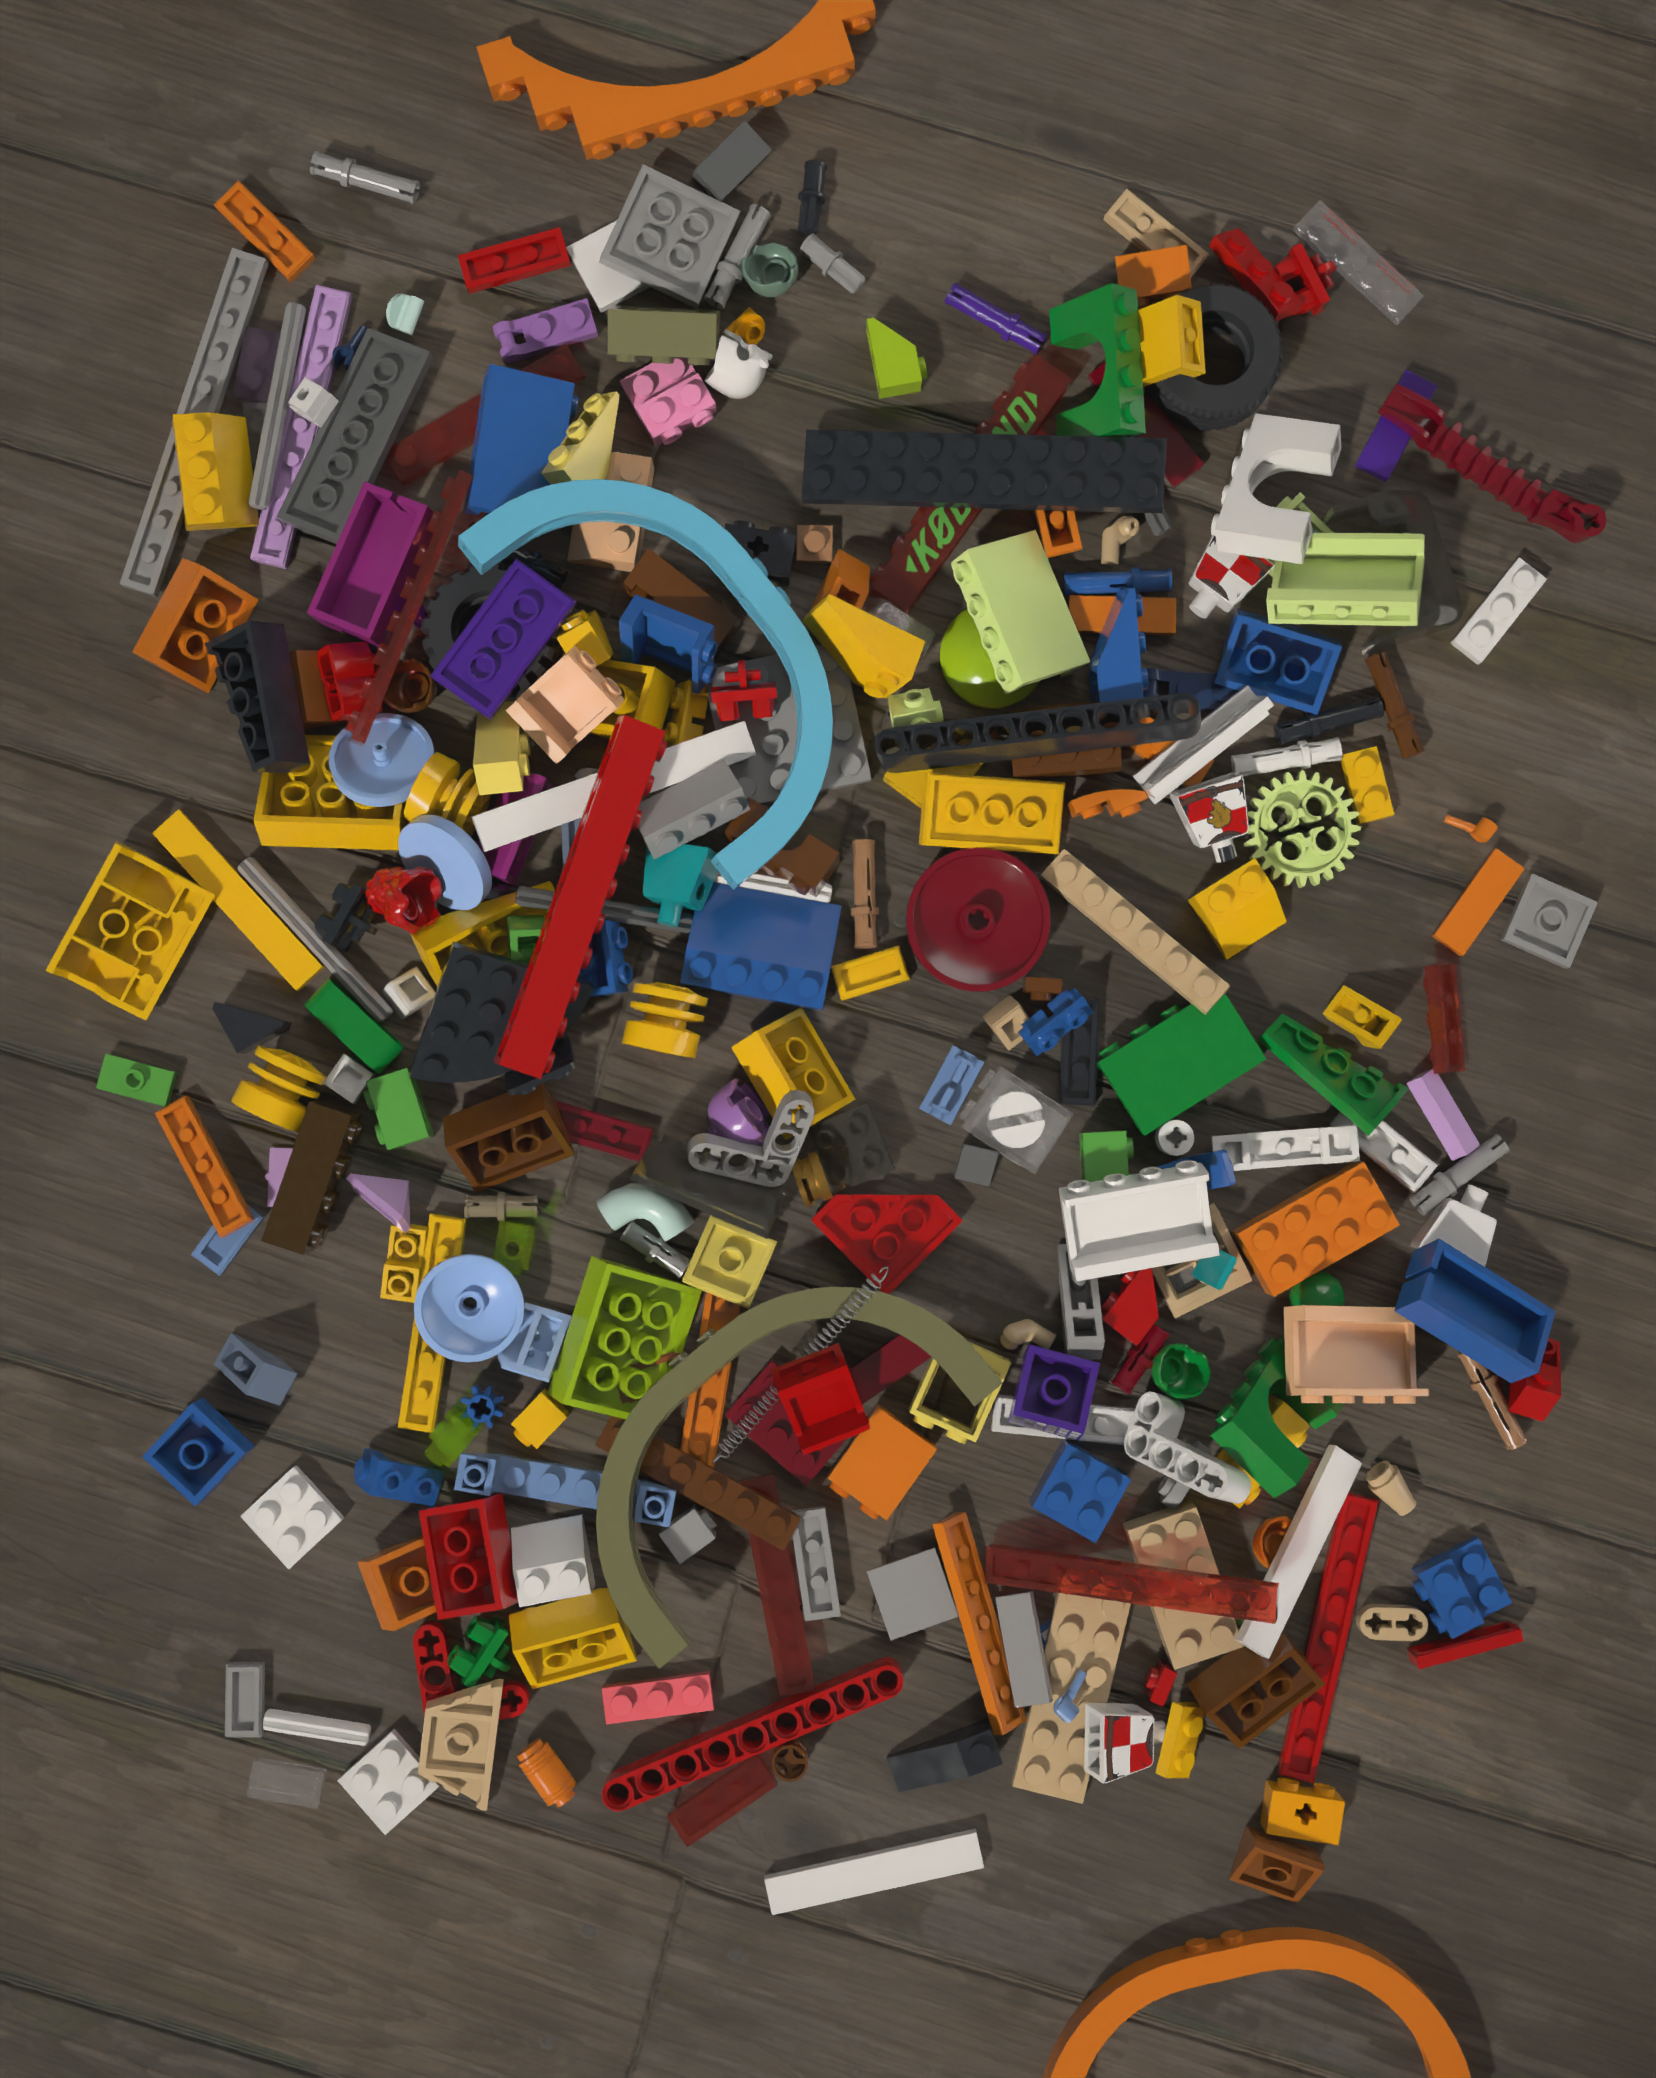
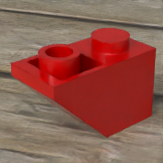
(1133, 1306)
(1538, 1393)

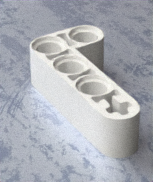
(1154, 1442)

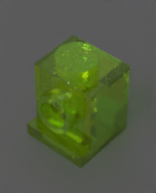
(525, 1236)
(451, 1438)

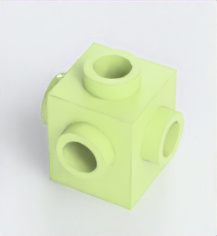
(914, 708)

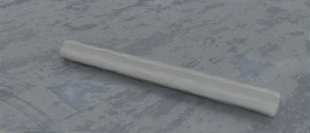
(277, 406)
(306, 931)

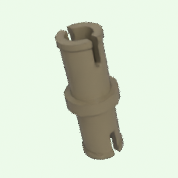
(501, 1206)

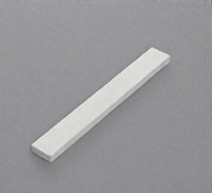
(569, 800)

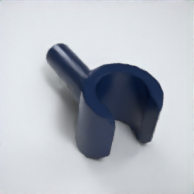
(345, 353)

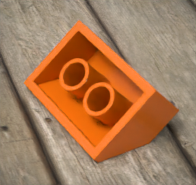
(189, 614)

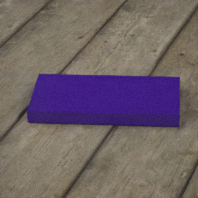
(503, 639)

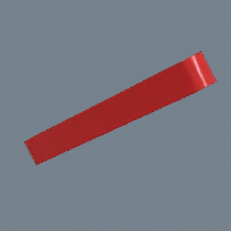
(742, 1748)

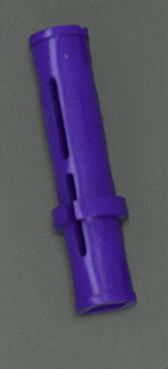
(995, 318)

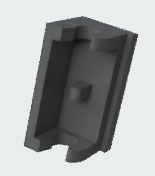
(731, 162)

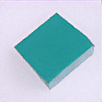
(1215, 1269)

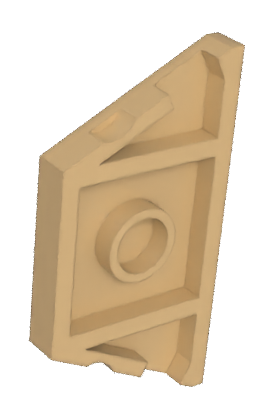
(462, 1740)

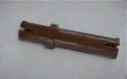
(1394, 705)

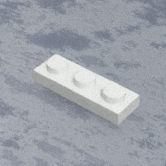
(1498, 611)

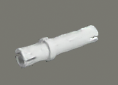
(1294, 756)

